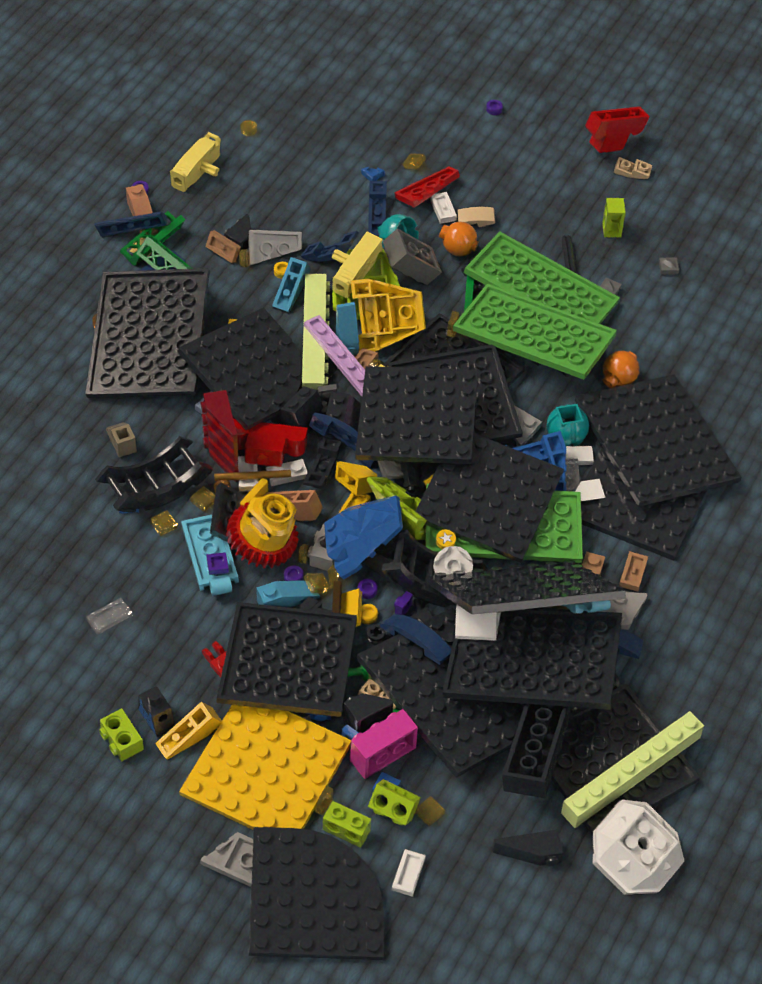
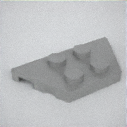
(628, 607)
(232, 858)

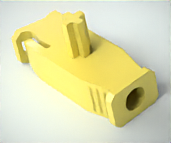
(196, 162)
(356, 264)

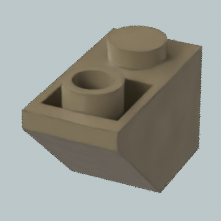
(122, 439)

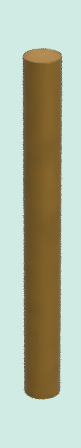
(252, 475)

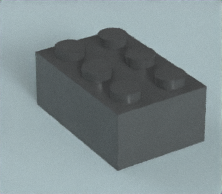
(411, 257)

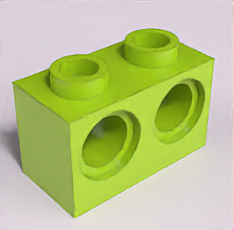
(613, 217)
(125, 733)
(395, 796)
(346, 824)

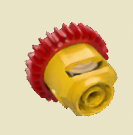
(264, 530)

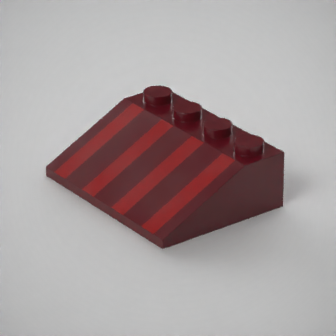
(220, 430)

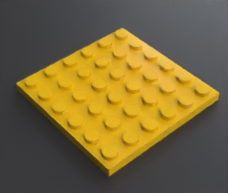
(265, 768)

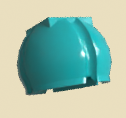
(398, 221)
(572, 432)

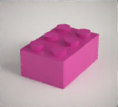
(383, 743)

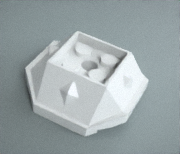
(622, 859)

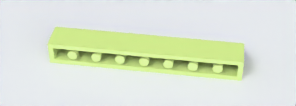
(313, 355)
(632, 769)

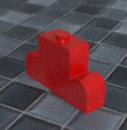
(612, 127)
(269, 442)

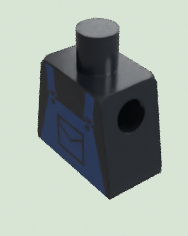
(152, 706)

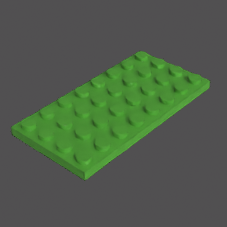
(536, 277)
(535, 331)
(555, 539)

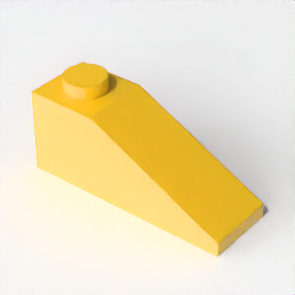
(190, 730)

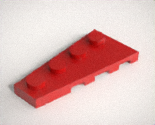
(425, 188)

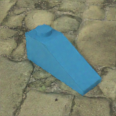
(291, 284)
(347, 326)
(284, 593)

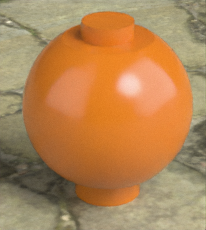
(459, 238)
(620, 369)

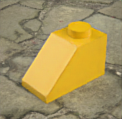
(354, 477)

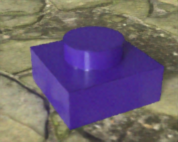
(217, 563)
(403, 603)

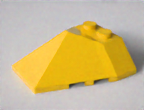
(387, 313)

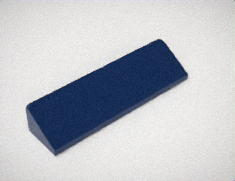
(131, 223)

